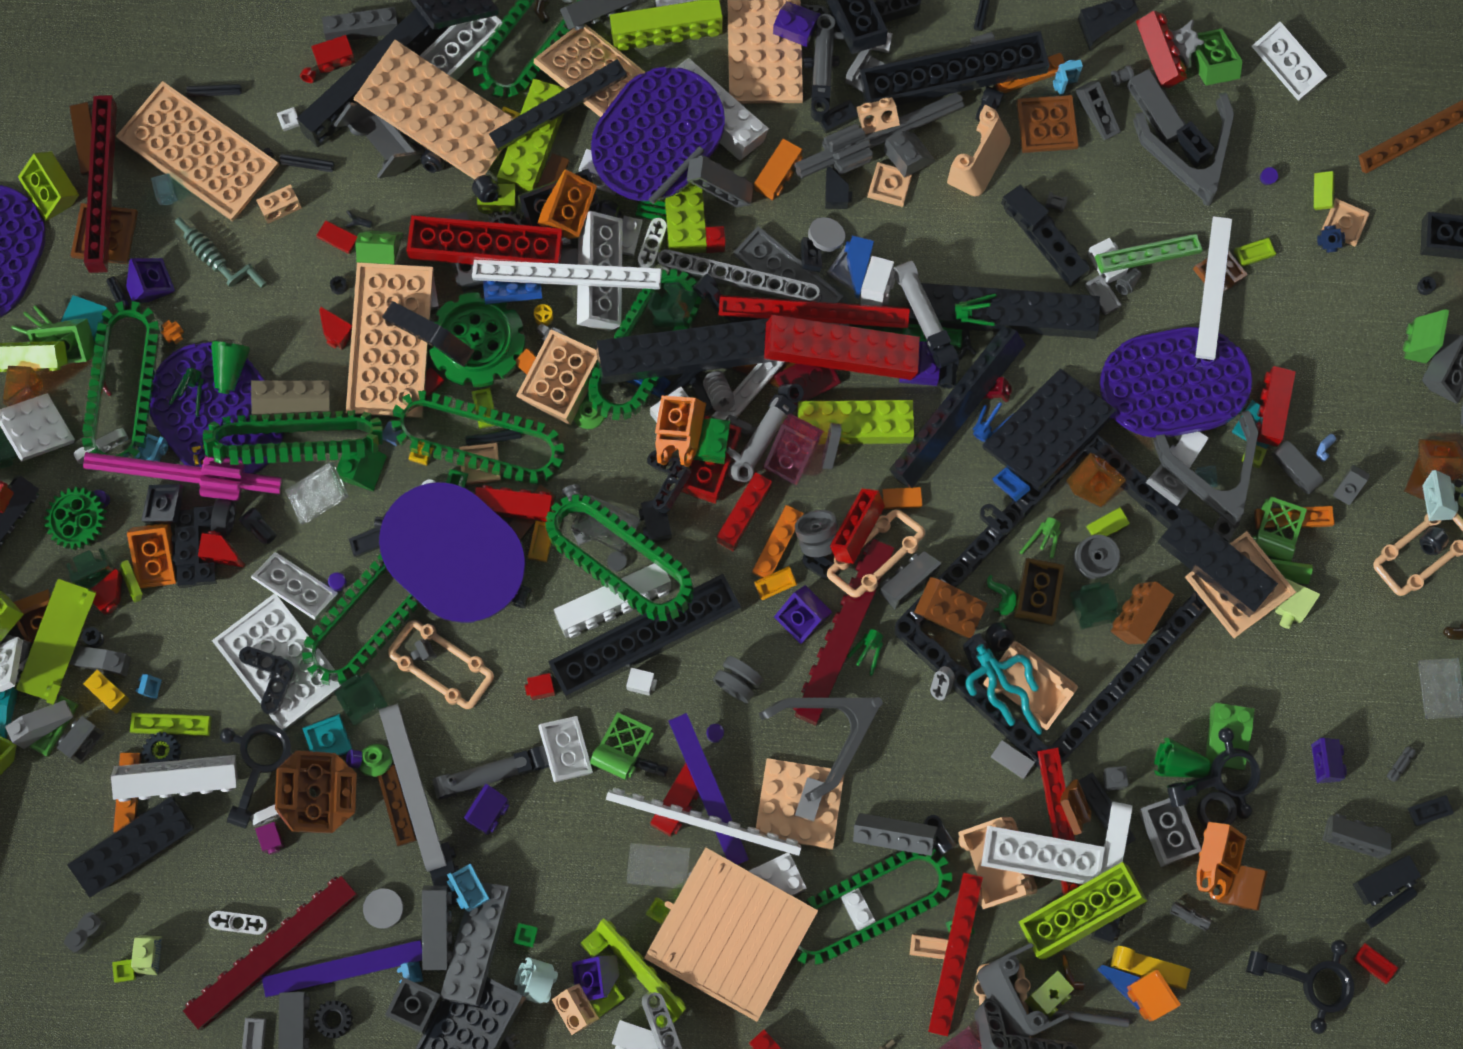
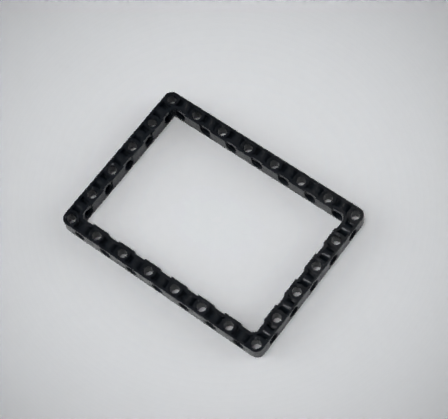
(973, 556)

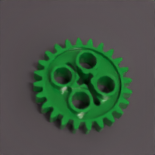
(69, 503)

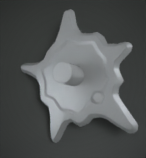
(1186, 41)

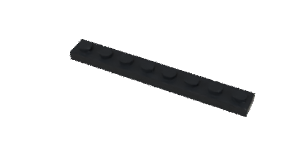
(558, 105)

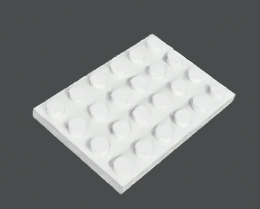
(277, 632)

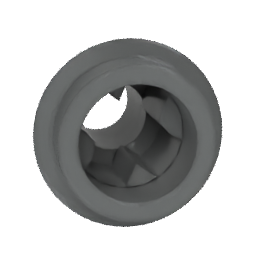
(1127, 282)

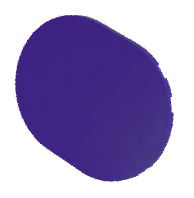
(654, 130)
(20, 246)
(1169, 391)
(179, 421)
(452, 552)

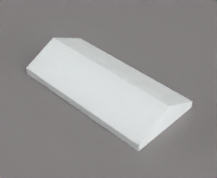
(1289, 61)
(295, 586)

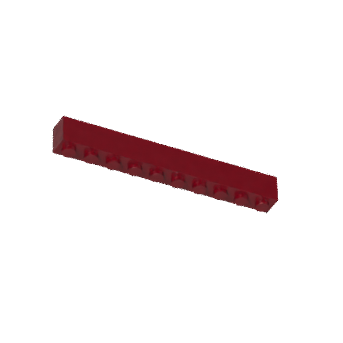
(100, 184)
(843, 633)
(270, 953)

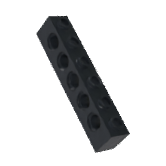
(1046, 245)

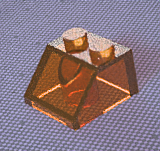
(21, 385)
(1440, 456)
(1095, 480)

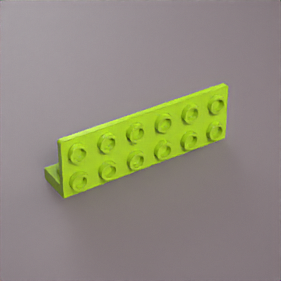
(55, 640)
(606, 936)

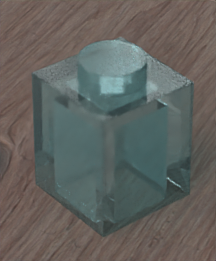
(164, 189)

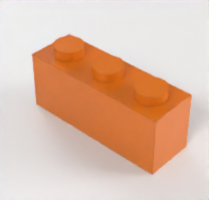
(778, 170)

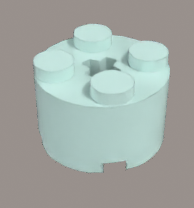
(535, 980)

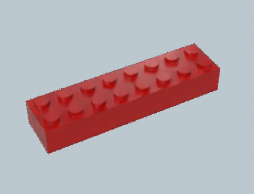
(476, 240)
(841, 347)

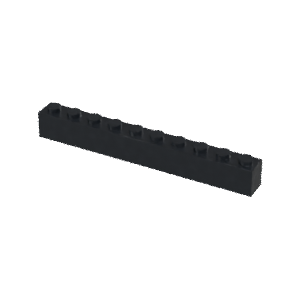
(957, 407)

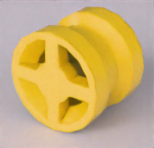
(541, 311)

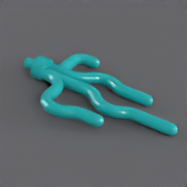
(994, 670)

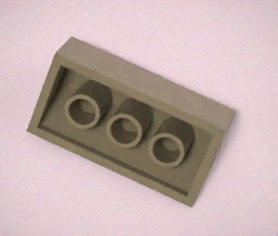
(289, 397)

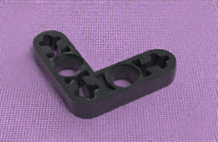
(672, 472)
(275, 670)

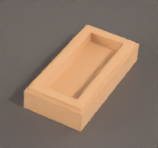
(928, 946)

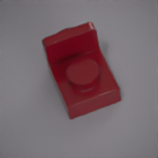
(1001, 389)

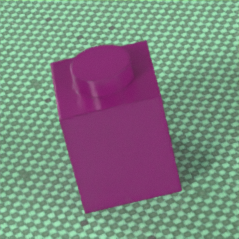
(270, 838)

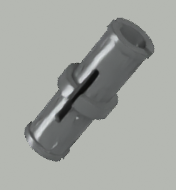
(1190, 916)

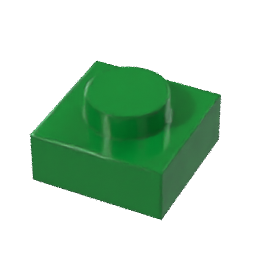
(525, 935)

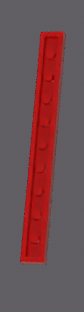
(814, 311)

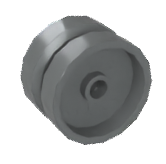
(816, 532)
(1107, 554)
(738, 679)

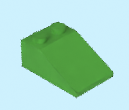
(1217, 58)
(378, 246)
(75, 334)
(1425, 336)
(1240, 721)

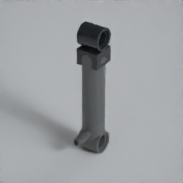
(823, 66)
(519, 764)

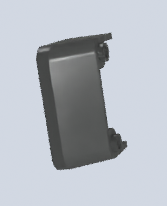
(392, 143)
(997, 986)

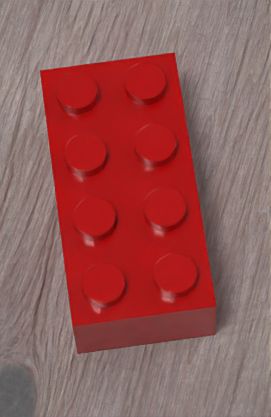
(709, 477)

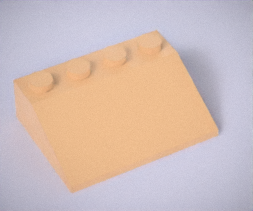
(559, 377)

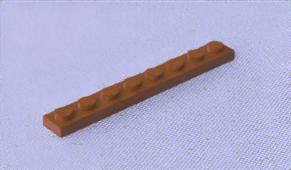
(1411, 137)

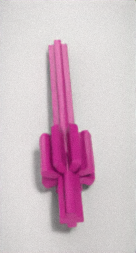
(215, 479)

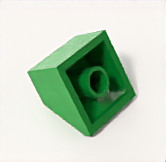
(713, 441)
(362, 471)

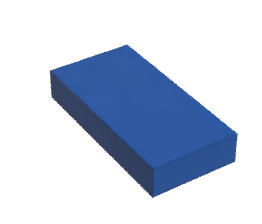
(1011, 484)

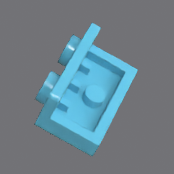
(1067, 74)
(154, 448)
(468, 888)

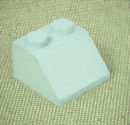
(1439, 496)

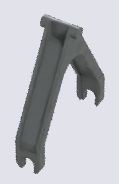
(1200, 181)
(1226, 503)
(860, 715)

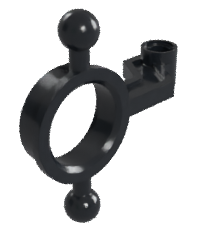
(707, 288)
(1181, 791)
(240, 815)
(1258, 966)

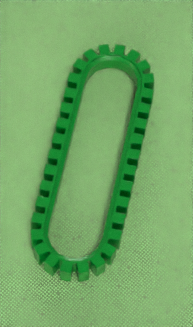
(626, 329)
(607, 577)

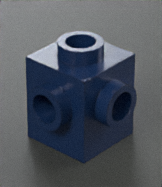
(1323, 241)

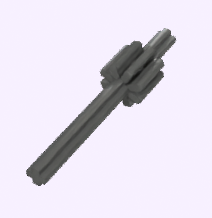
(851, 146)

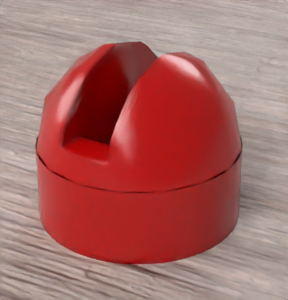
(308, 75)

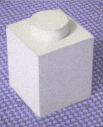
(641, 681)

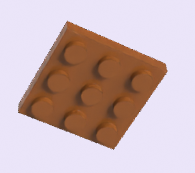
(1047, 124)
(121, 234)

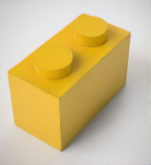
(106, 691)

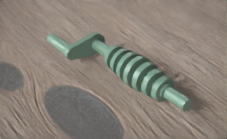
(209, 254)

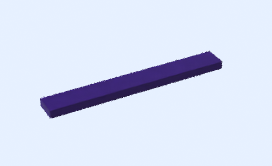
(706, 784)
(342, 969)

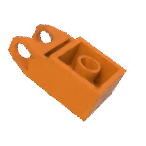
(679, 428)
(1220, 857)

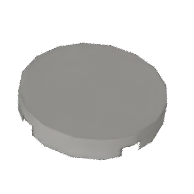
(826, 234)
(383, 908)

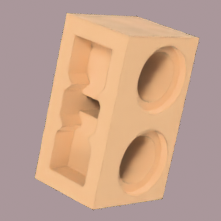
(878, 120)
(279, 204)
(575, 1009)

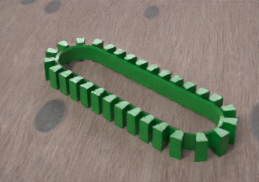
(496, 38)
(98, 373)
(403, 437)
(220, 451)
(367, 648)
(886, 923)

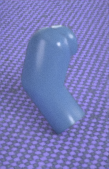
(1324, 445)

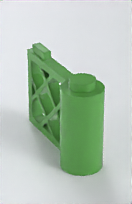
(1275, 545)
(611, 758)

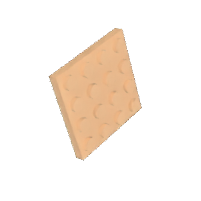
(1229, 615)
(780, 798)

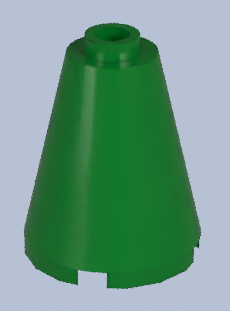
(228, 364)
(1180, 761)

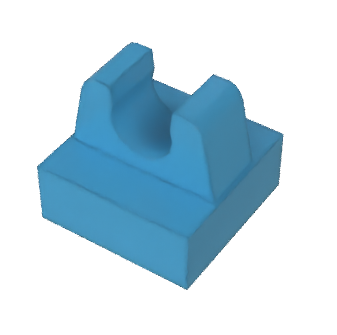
(149, 686)
(411, 971)

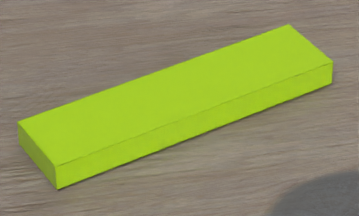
(170, 723)

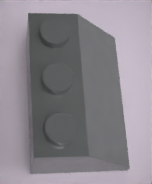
(1446, 369)
(909, 578)
(1357, 836)

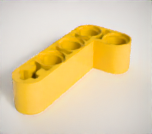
(1139, 965)

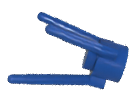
(983, 430)

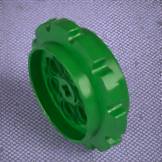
(507, 338)

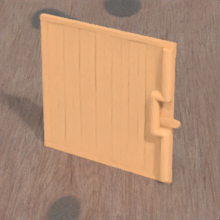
(730, 934)

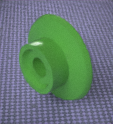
(585, 420)
(380, 764)

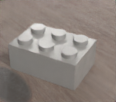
(1169, 832)

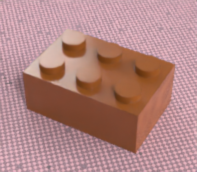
(950, 607)
(1141, 612)

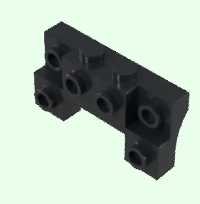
(187, 538)

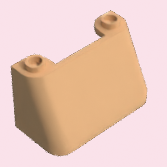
(975, 172)
(1053, 690)
(997, 884)

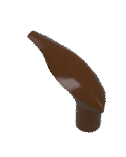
(1069, 977)

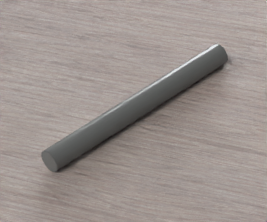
(675, 176)
(1093, 1018)

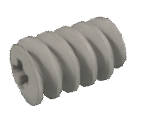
(718, 391)

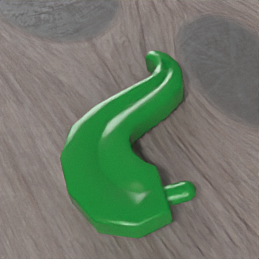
(1008, 595)

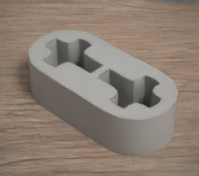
(938, 681)

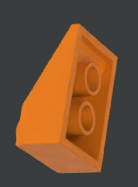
(568, 204)
(152, 555)
(1152, 996)

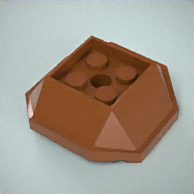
(333, 786)

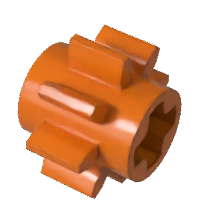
(172, 332)

